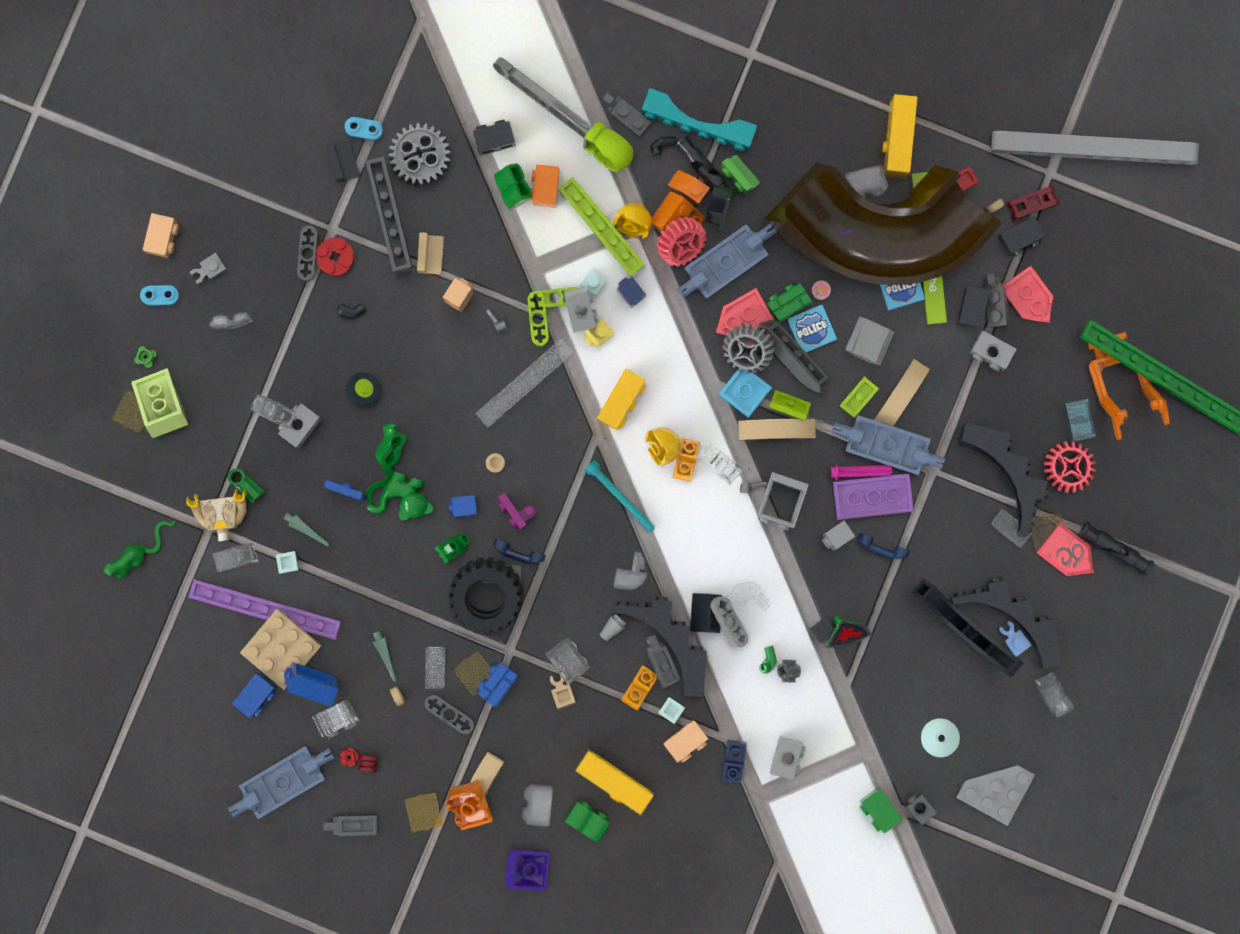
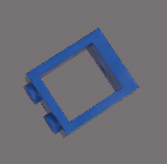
(310, 683)

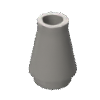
(613, 627)

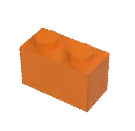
(545, 185)

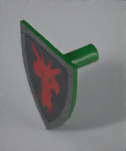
(847, 632)

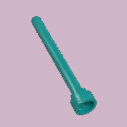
(594, 469)

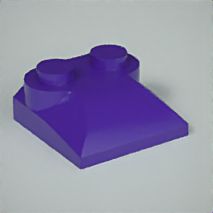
(527, 870)

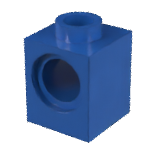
(463, 506)

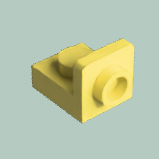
(598, 335)

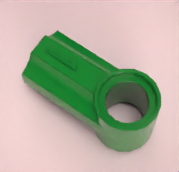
(247, 484)

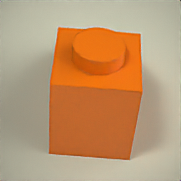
(689, 187)

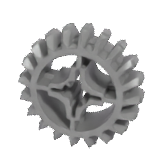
(748, 337)

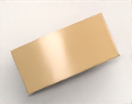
(488, 771)

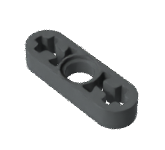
(301, 267)
(434, 710)

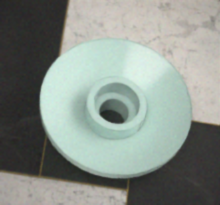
(930, 735)

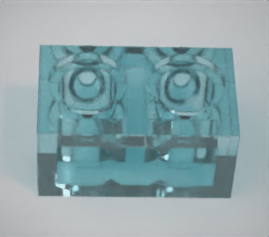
(1080, 419)

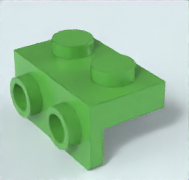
(740, 174)

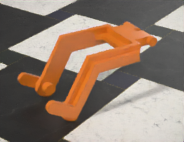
(1096, 366)

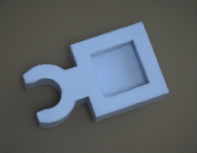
(1016, 640)

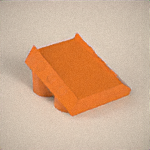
(469, 805)

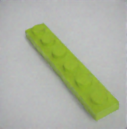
(601, 227)

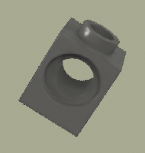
(926, 814)

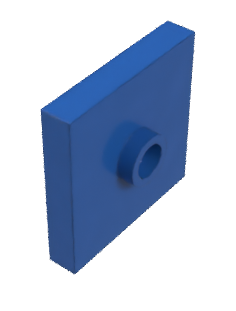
(345, 489)

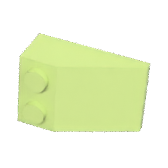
(159, 403)

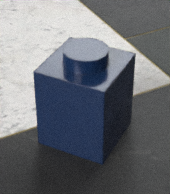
(630, 291)

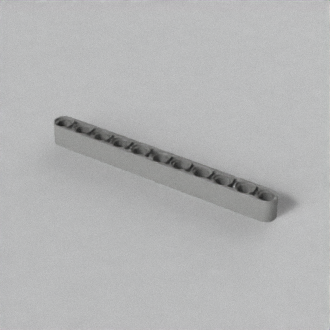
(1095, 147)

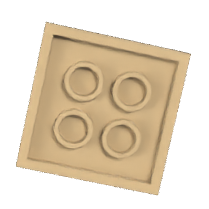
(278, 645)

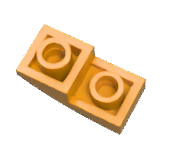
(686, 460)
(639, 688)

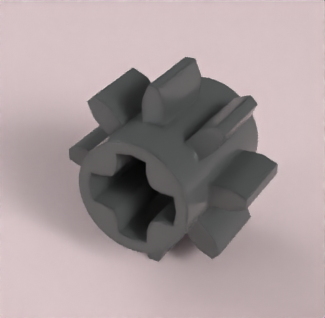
(789, 671)

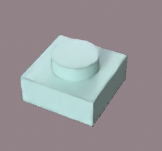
(593, 282)
(287, 562)
(671, 710)

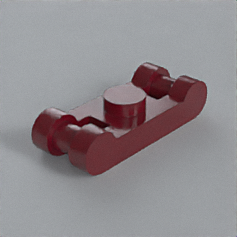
(1033, 202)

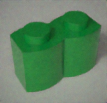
(513, 185)
(587, 821)

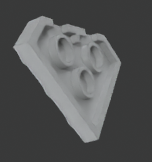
(997, 792)

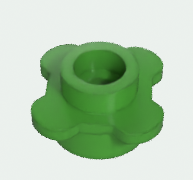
(142, 351)

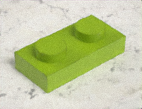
(859, 397)
(790, 405)

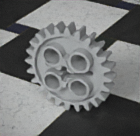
(414, 137)

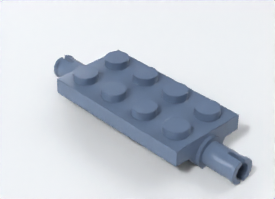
(726, 261)
(888, 444)
(281, 782)

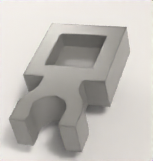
(210, 267)

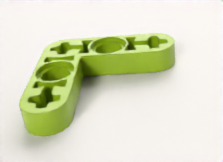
(545, 303)

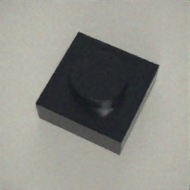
(822, 630)

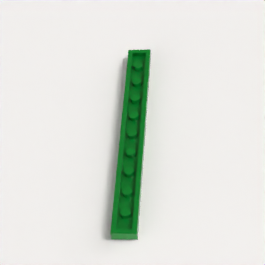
(1162, 375)

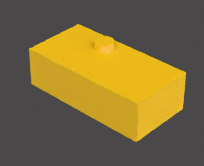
(899, 136)
(615, 782)

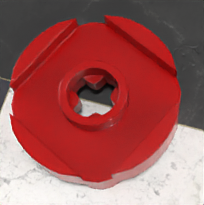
(344, 262)

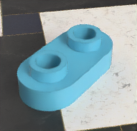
(362, 130)
(159, 295)

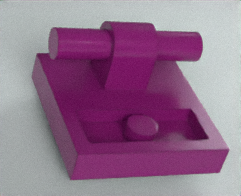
(517, 518)

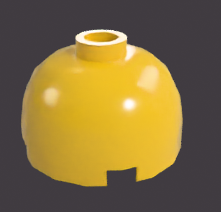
(633, 220)
(664, 445)

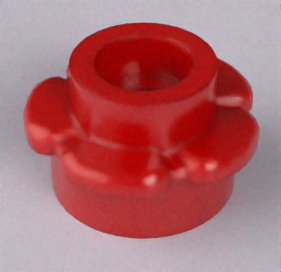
(349, 752)

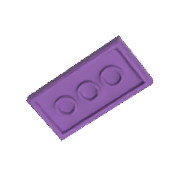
(873, 496)

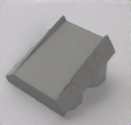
(869, 341)

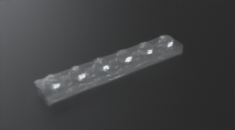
(524, 383)

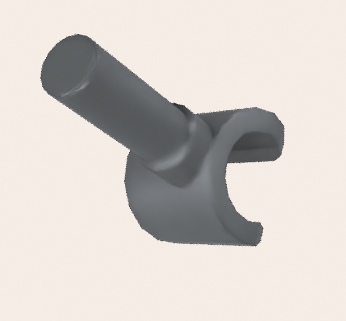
(500, 326)
(746, 487)

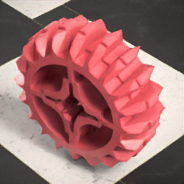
(681, 241)
(1081, 454)

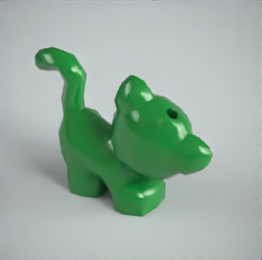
(412, 503)

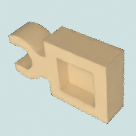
(562, 694)

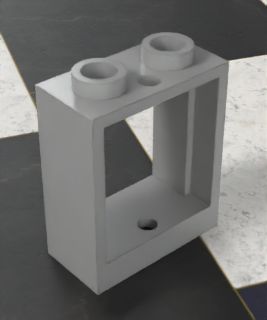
(788, 482)

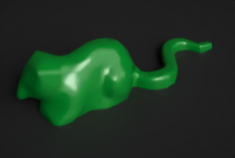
(387, 455)
(134, 555)

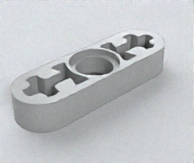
(736, 626)

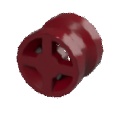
(368, 763)

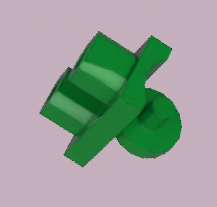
(453, 547)

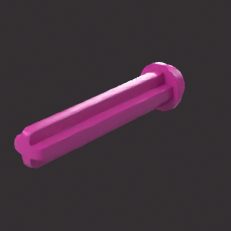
(860, 471)

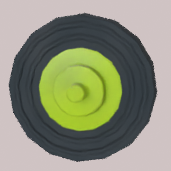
(362, 389)

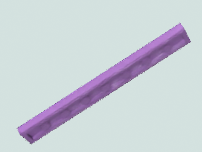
(263, 608)

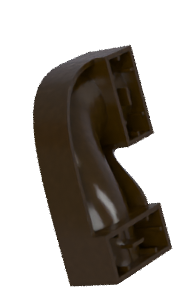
(888, 241)

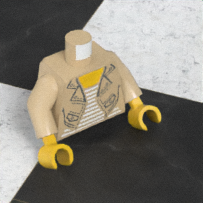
(219, 513)

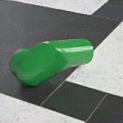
(770, 660)

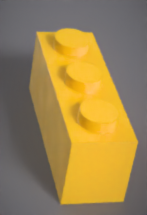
(622, 400)

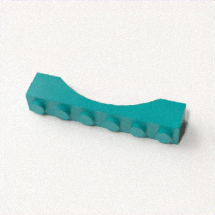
(736, 133)

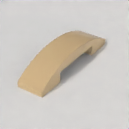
(902, 393)
(777, 429)

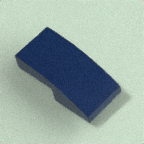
(734, 761)

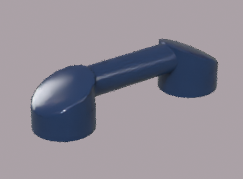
(898, 553)
(534, 557)

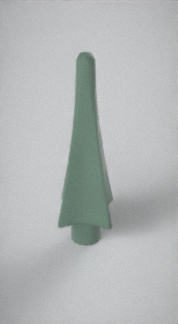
(298, 524)
(382, 647)

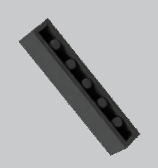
(389, 215)

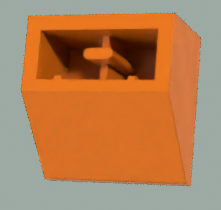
(672, 208)

